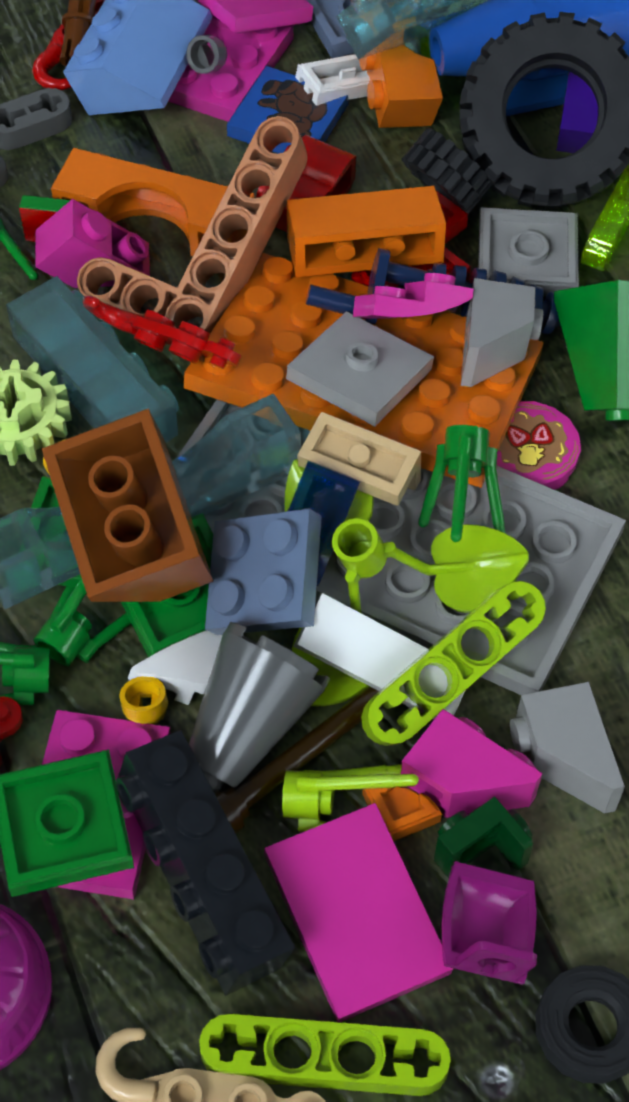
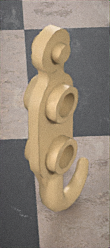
(181, 1084)

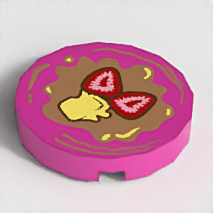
(540, 445)

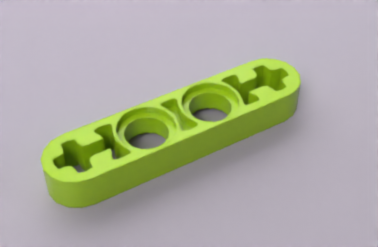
(458, 668)
(325, 1043)

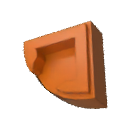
(403, 810)

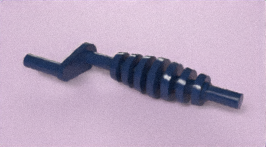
(399, 274)

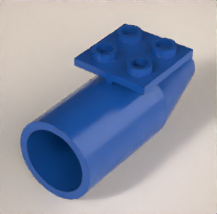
(460, 42)

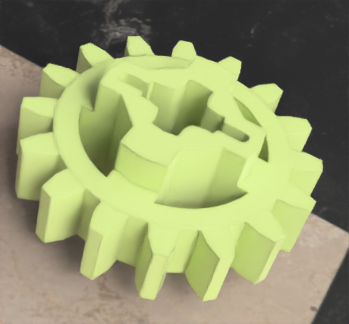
(31, 411)

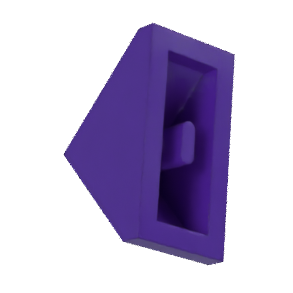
(578, 115)

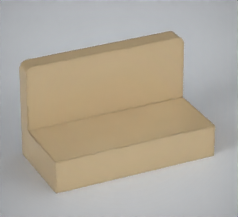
(377, 462)

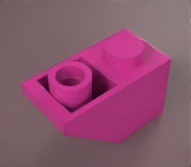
(81, 234)
(467, 769)

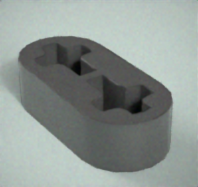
(30, 117)

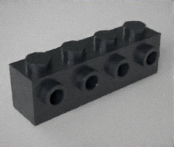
(203, 863)

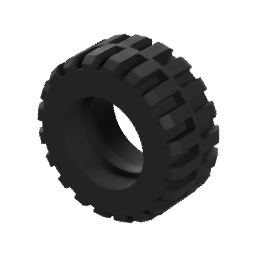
(508, 59)

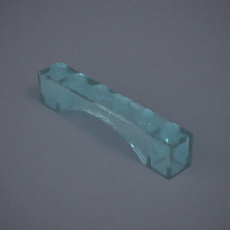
(227, 464)

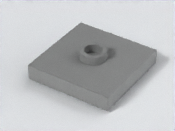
(530, 246)
(360, 368)

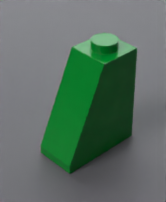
(597, 342)

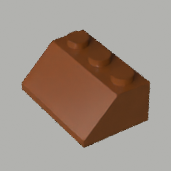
(126, 513)

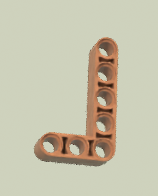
(214, 252)

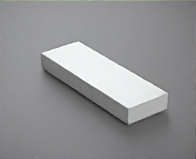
(367, 650)

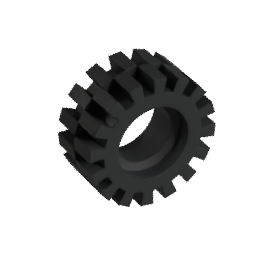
(447, 168)

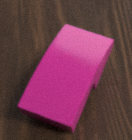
(416, 299)

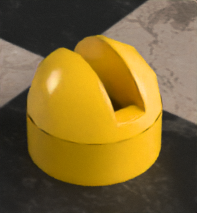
(132, 700)

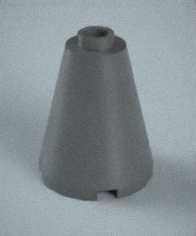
(250, 704)

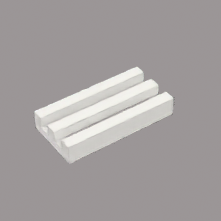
(333, 79)

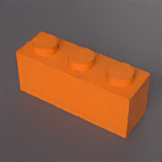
(348, 229)

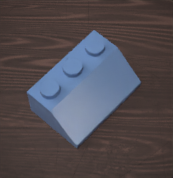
(134, 54)

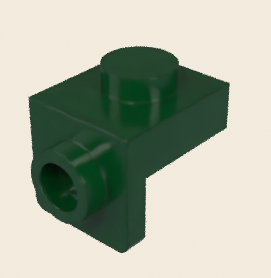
(471, 835)

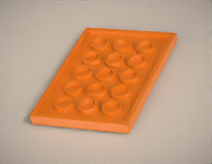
(275, 325)

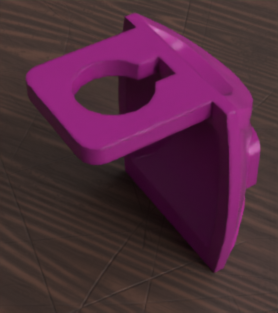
(489, 923)

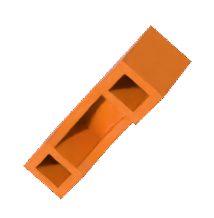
(402, 87)
(132, 189)

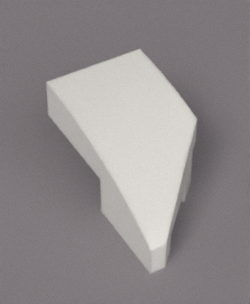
(182, 666)

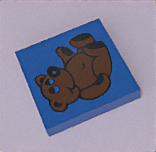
(282, 95)

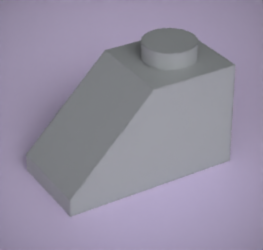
(498, 328)
(569, 744)

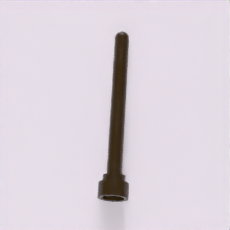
(238, 801)

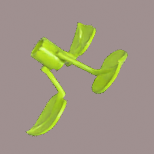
(463, 570)

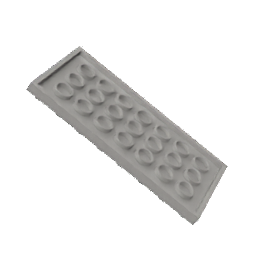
(564, 542)

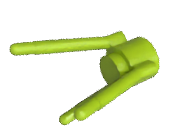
(312, 792)

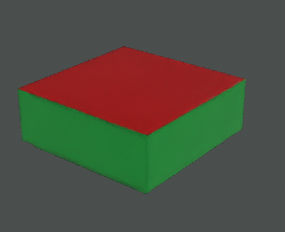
(36, 211)

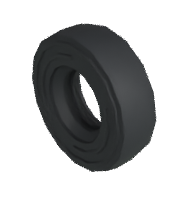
(553, 1031)

